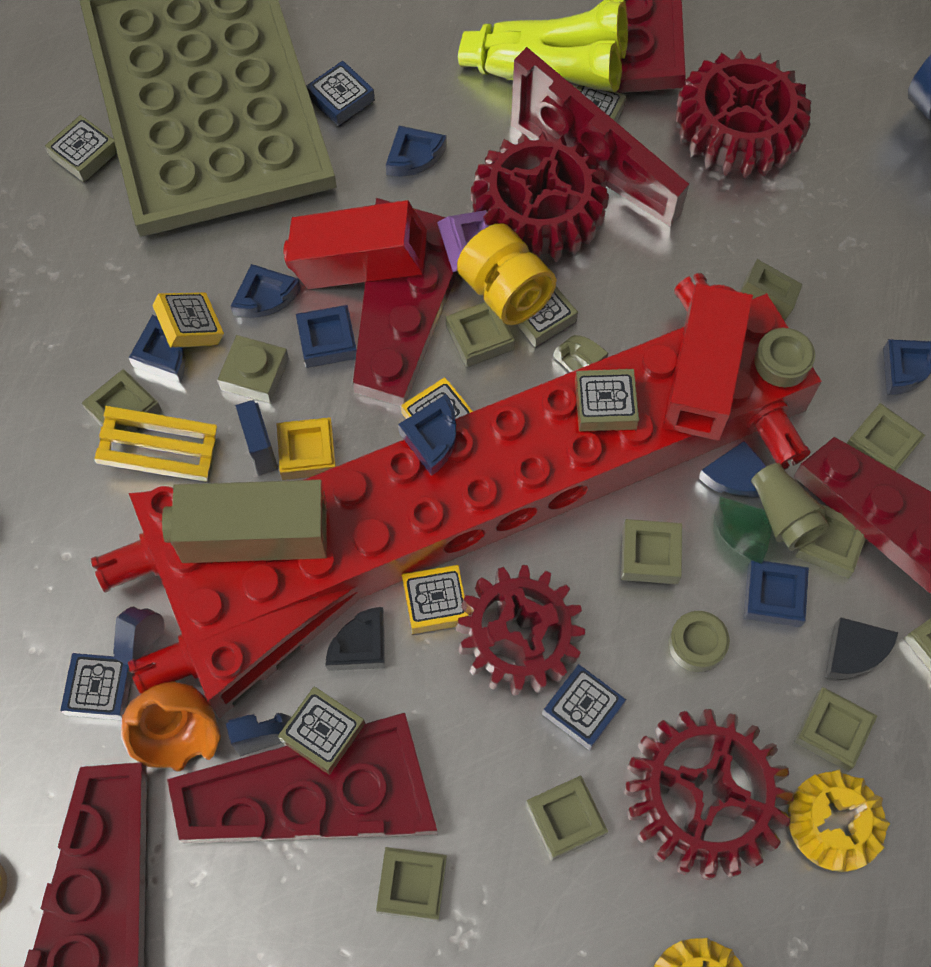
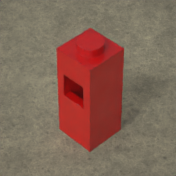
(356, 245)
(708, 361)

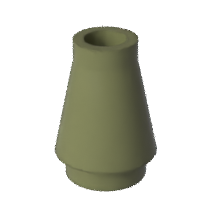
(789, 508)

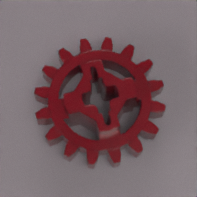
(527, 653)

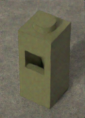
(247, 521)

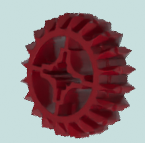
(744, 99)
(551, 188)
(734, 801)

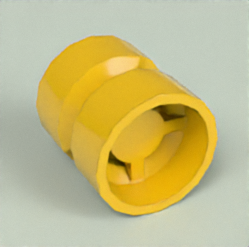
(506, 274)

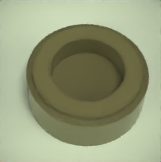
(784, 357)
(698, 641)

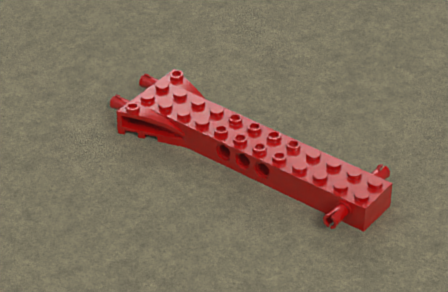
(393, 518)

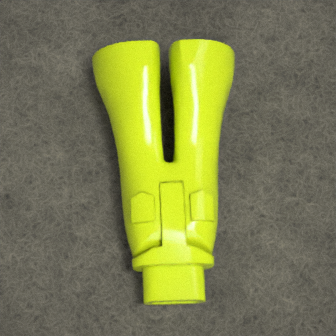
(578, 47)

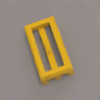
(160, 423)

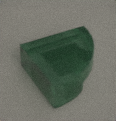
(743, 528)

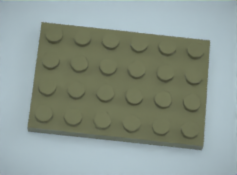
(205, 107)

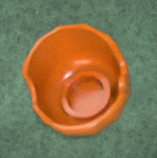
(170, 726)

